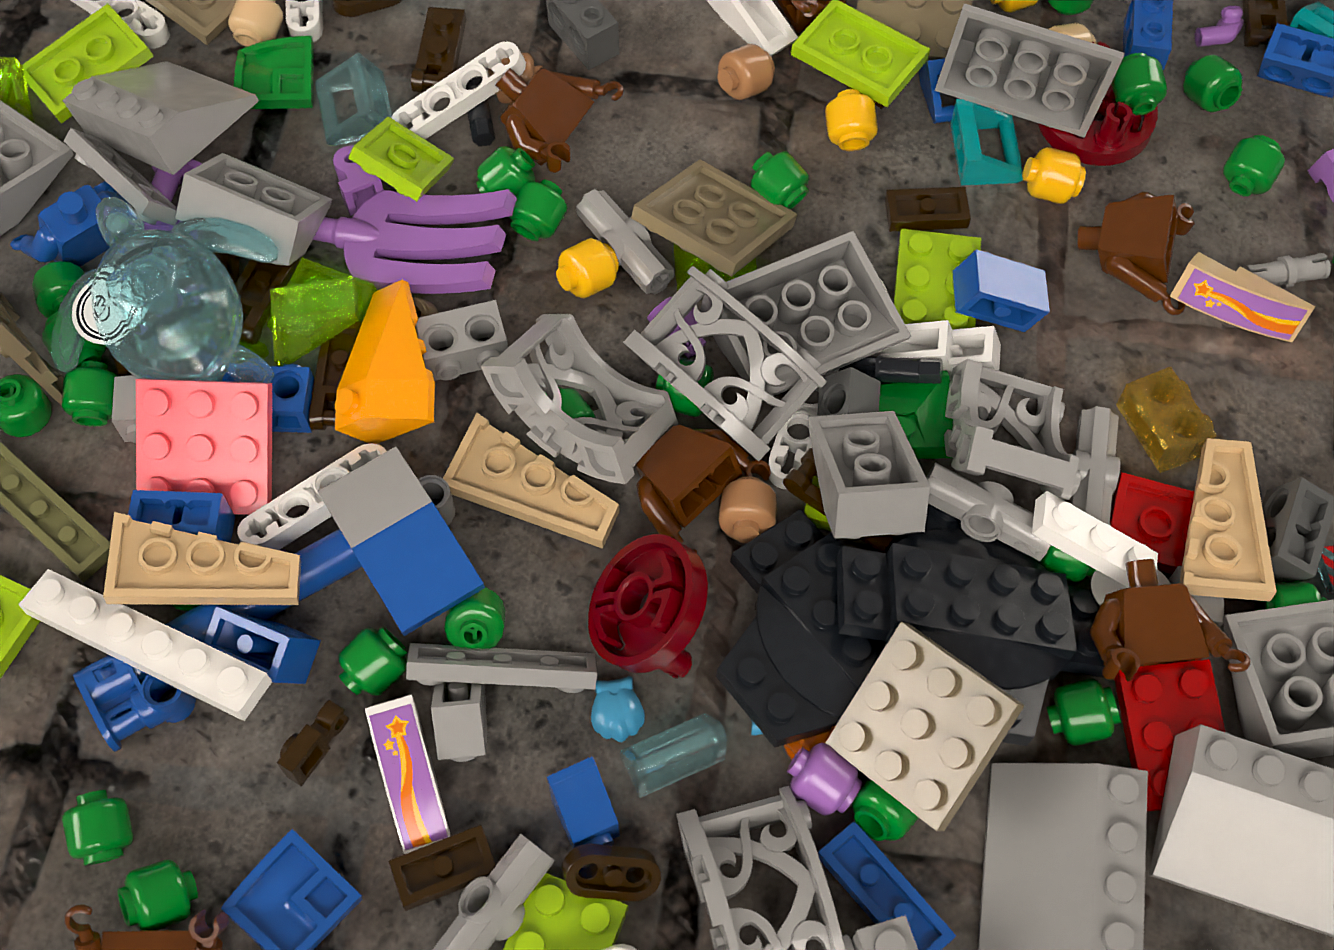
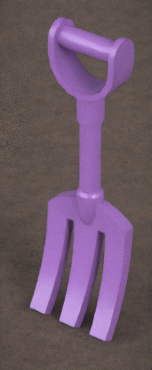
(373, 236)

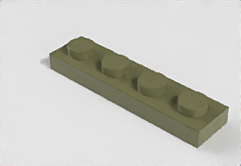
(50, 518)

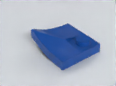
(291, 898)

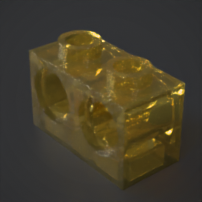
(1158, 423)

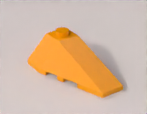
(385, 378)

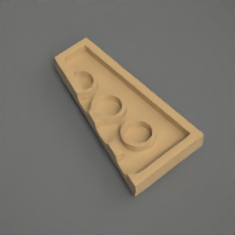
(509, 478)
(1227, 530)
(183, 568)

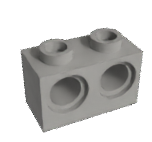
(460, 332)

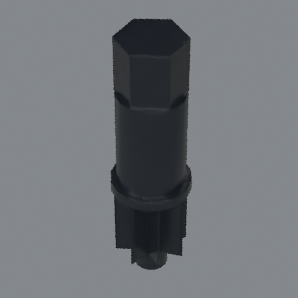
(480, 118)
(900, 369)

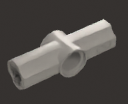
(627, 239)
(1097, 462)
(985, 511)
(493, 905)

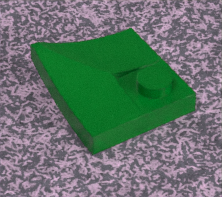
(277, 72)
(920, 413)

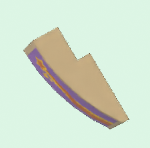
(1241, 299)

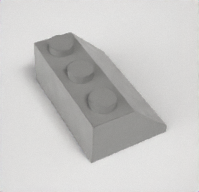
(255, 199)

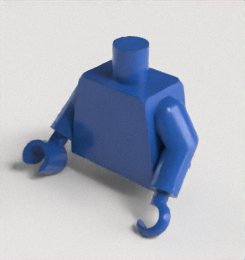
(69, 228)

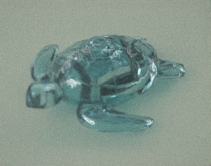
(166, 299)

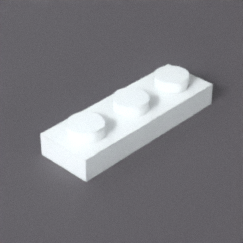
(1087, 537)

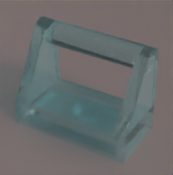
(369, 95)
(675, 754)

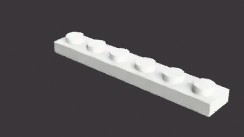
(147, 644)

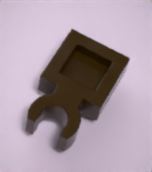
(307, 749)

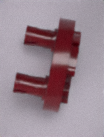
(1109, 140)
(667, 620)

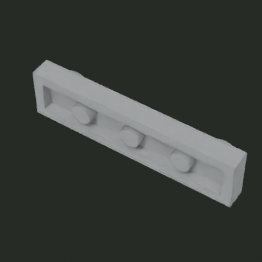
(119, 174)
(447, 663)

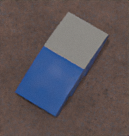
(401, 540)

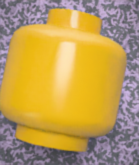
(851, 120)
(1054, 175)
(587, 268)

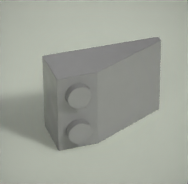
(868, 475)

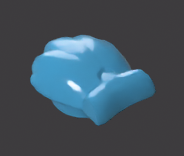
(616, 709)

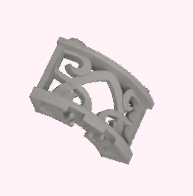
(572, 362)
(736, 419)
(971, 439)
(709, 846)

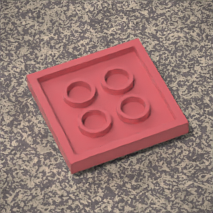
(206, 439)

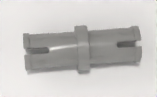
(1292, 270)

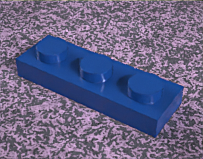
(881, 887)

